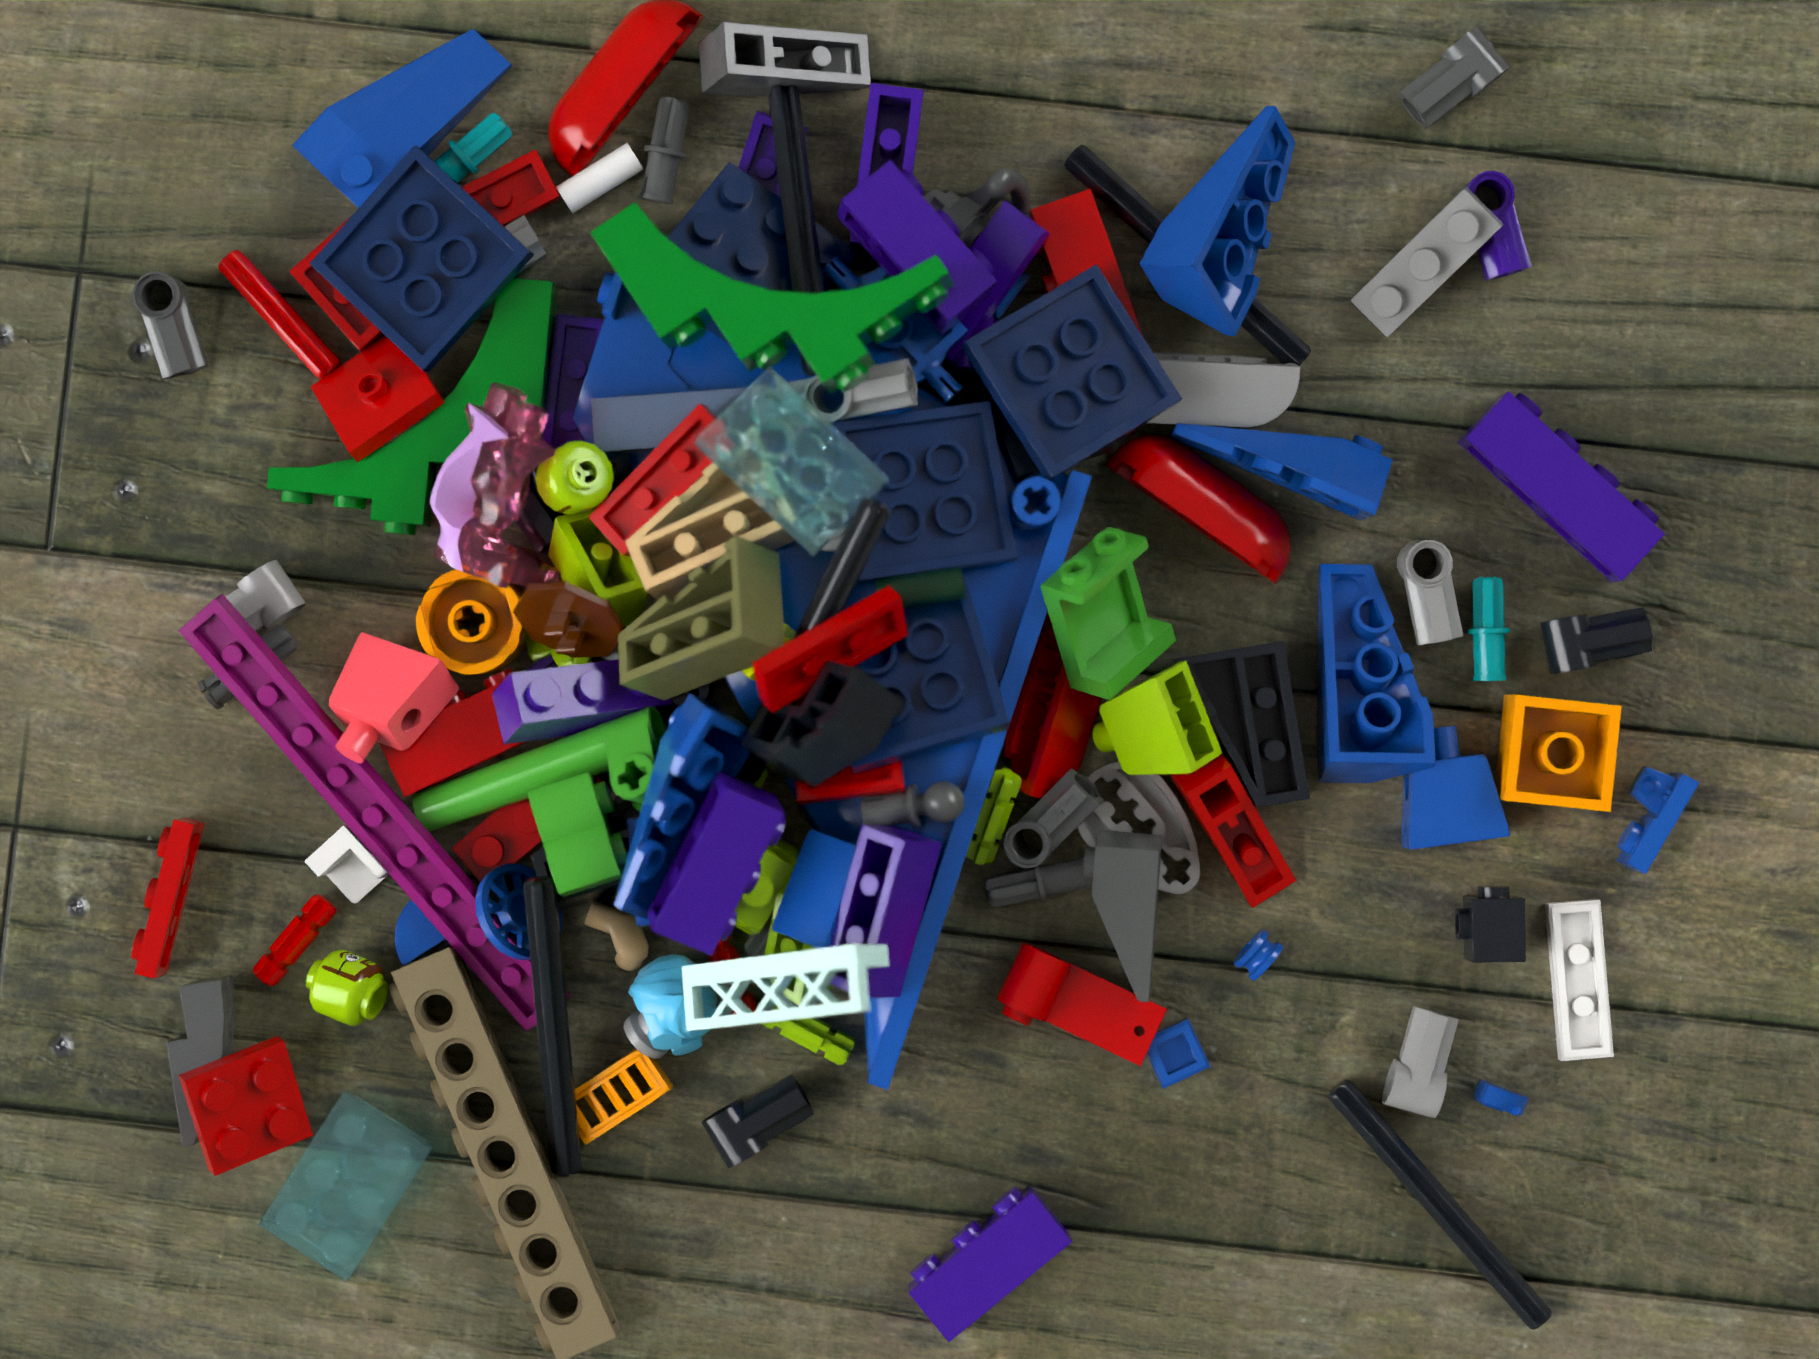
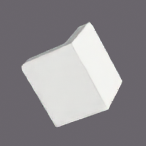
(347, 864)

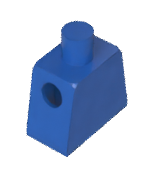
(1452, 799)

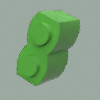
(578, 833)

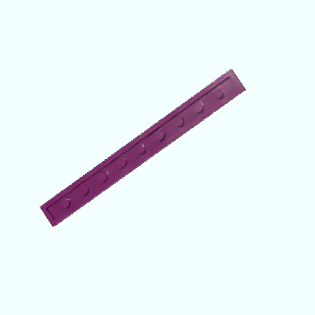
(358, 798)

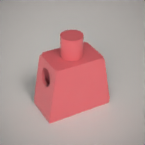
(387, 696)

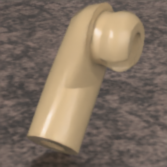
(626, 935)

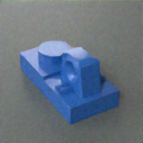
(1665, 799)

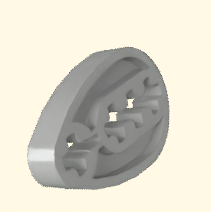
(1154, 802)

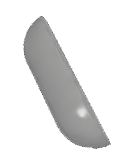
(1227, 389)

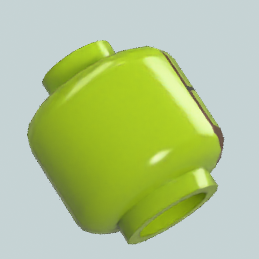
(575, 478)
(347, 987)

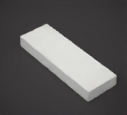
(1579, 979)

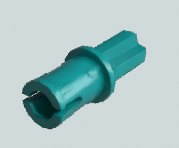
(474, 147)
(1488, 629)

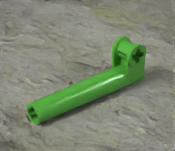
(618, 746)

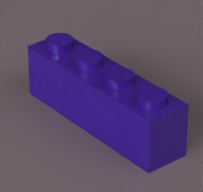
(1562, 486)

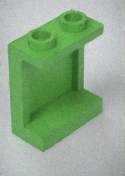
(1102, 615)

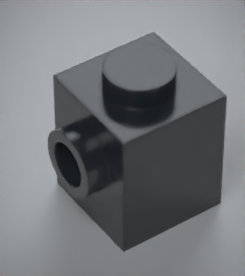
(1492, 926)

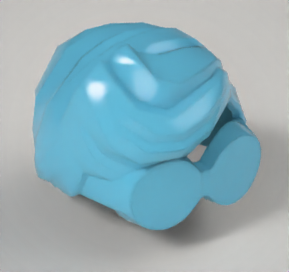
(660, 999)

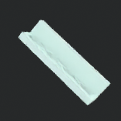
(782, 969)

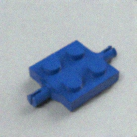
(914, 341)

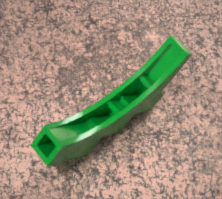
(759, 322)
(403, 472)

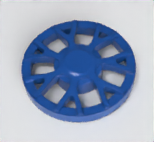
(510, 909)

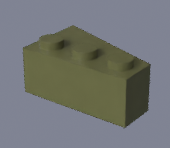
(709, 627)

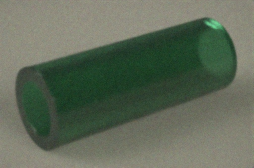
(926, 586)

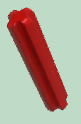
(278, 314)

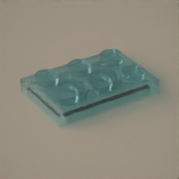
(791, 461)
(346, 1185)

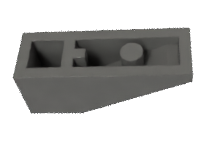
(755, 58)
(1126, 895)

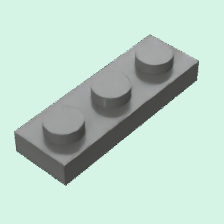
(1426, 262)

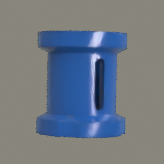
(1047, 507)

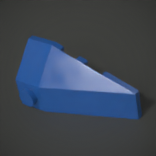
(417, 105)
(1212, 238)
(1321, 468)
(1367, 697)
(689, 755)

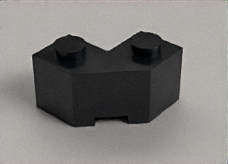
(830, 731)

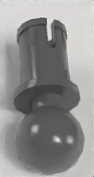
(941, 803)

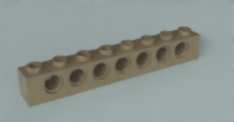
(558, 1330)

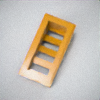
(651, 1072)

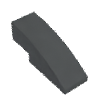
(210, 1036)

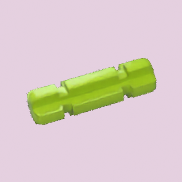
(994, 816)
(816, 1035)

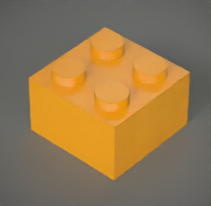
(1557, 752)

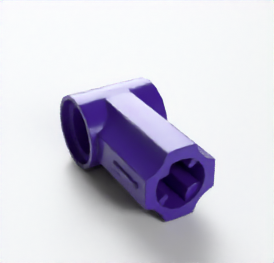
(1506, 249)

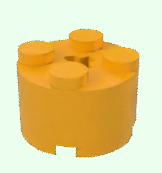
(461, 650)

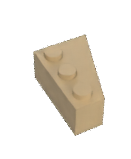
(694, 532)

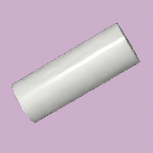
(599, 178)

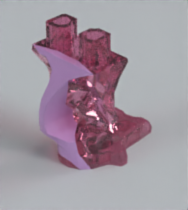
(487, 487)

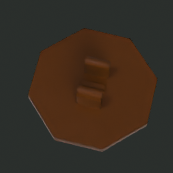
(568, 619)

